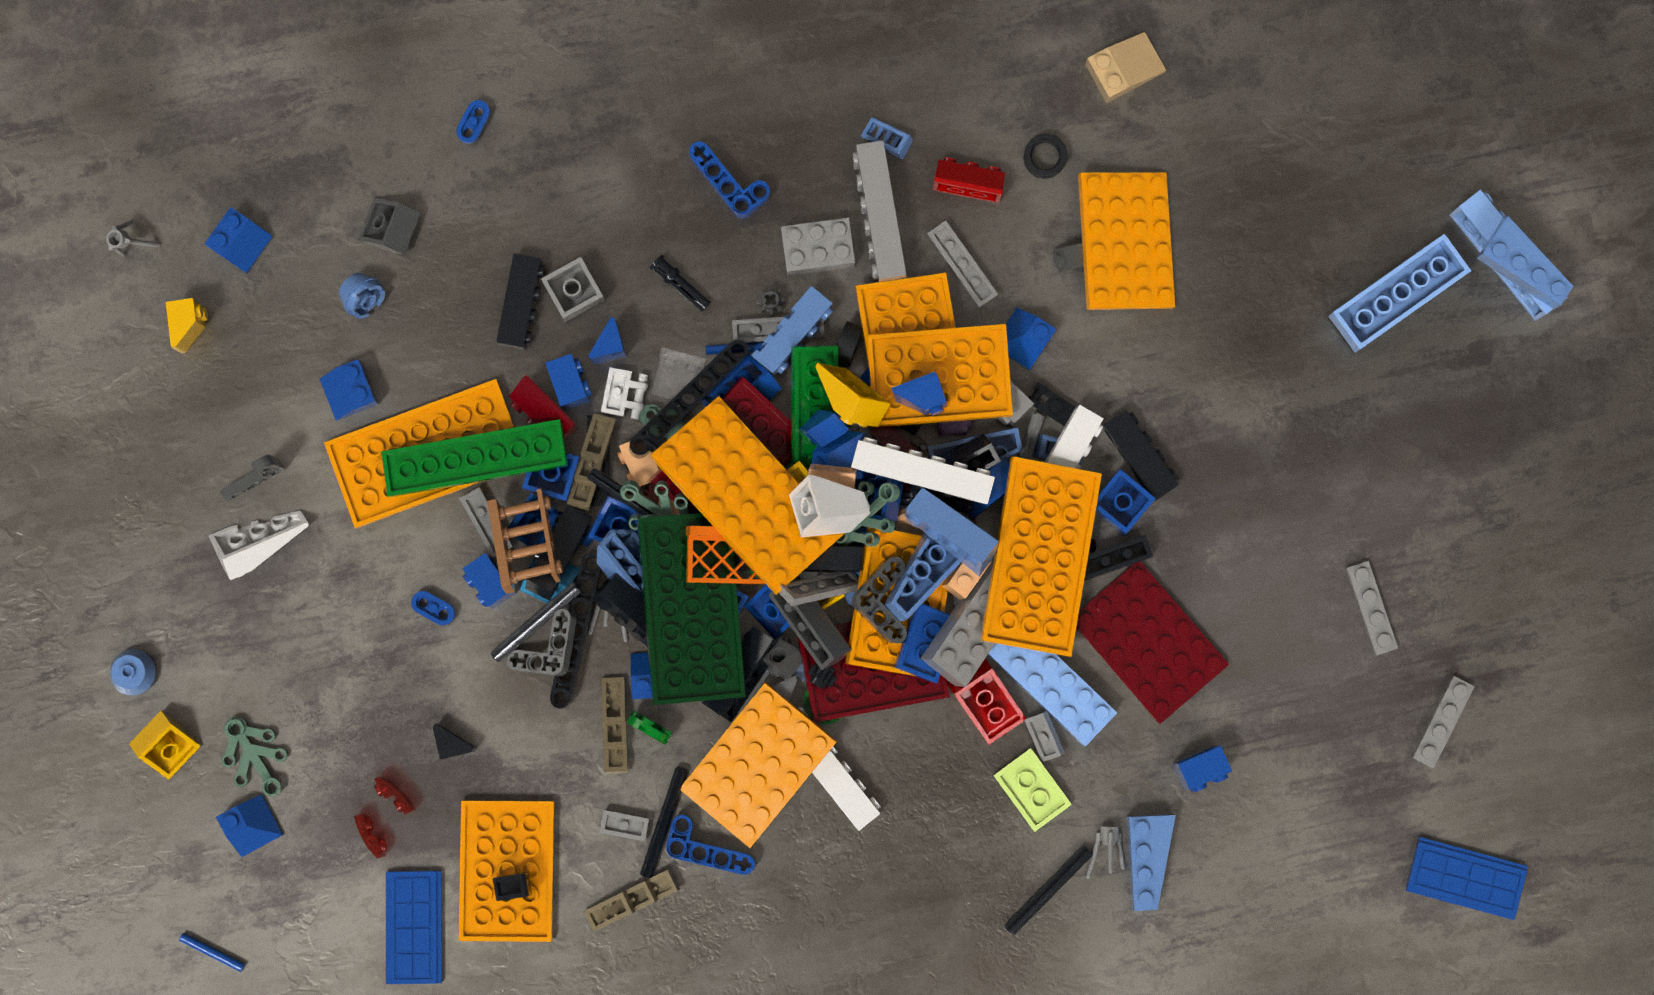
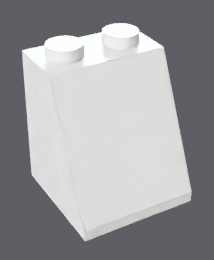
(827, 507)

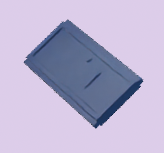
(1466, 878)
(413, 927)

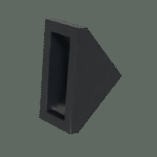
(450, 744)
(512, 886)

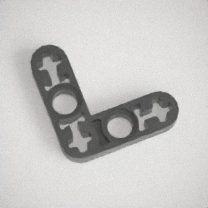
(264, 469)
(874, 604)
(553, 654)

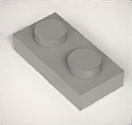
(1044, 736)
(624, 825)

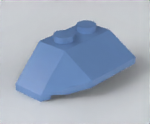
(621, 554)

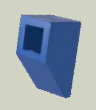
(824, 427)

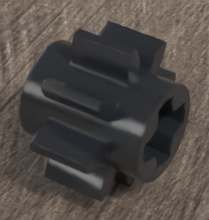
(822, 678)

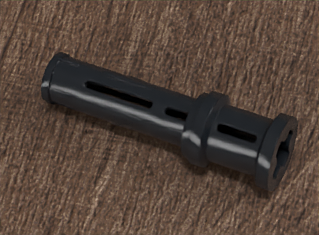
(671, 276)

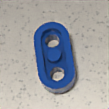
(473, 122)
(433, 609)

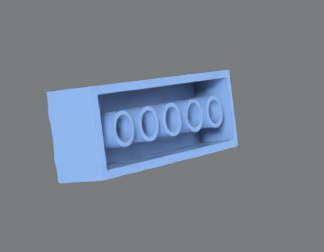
(1478, 221)
(1399, 293)
(1056, 690)

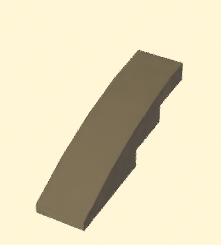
(591, 457)
(614, 725)
(632, 900)

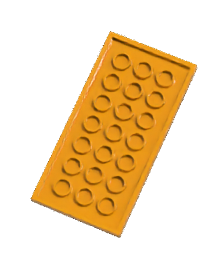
(358, 454)
(741, 493)
(1041, 556)

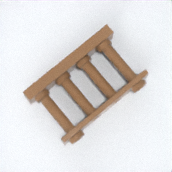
(502, 534)

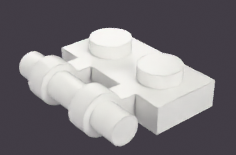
(617, 393)

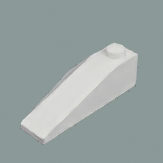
(247, 547)

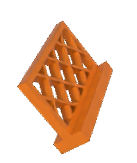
(705, 534)

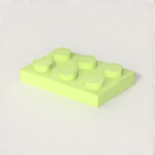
(1032, 789)

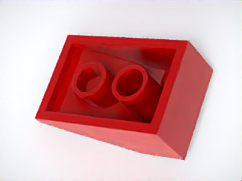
(988, 704)

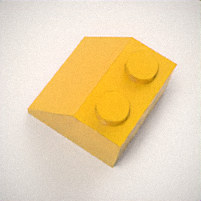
(185, 322)
(164, 745)

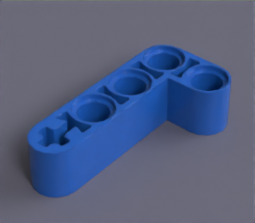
(724, 178)
(711, 850)

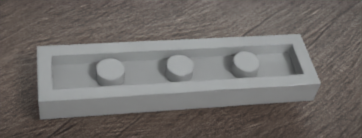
(962, 264)
(759, 329)
(819, 587)
(1371, 608)
(1442, 722)

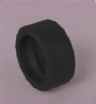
(1049, 139)
(848, 343)

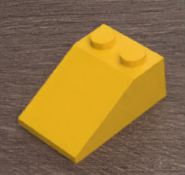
(852, 397)

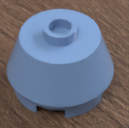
(360, 294)
(132, 672)

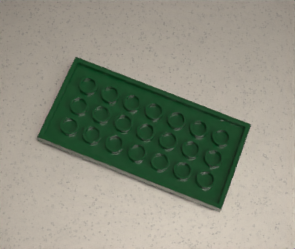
(688, 625)

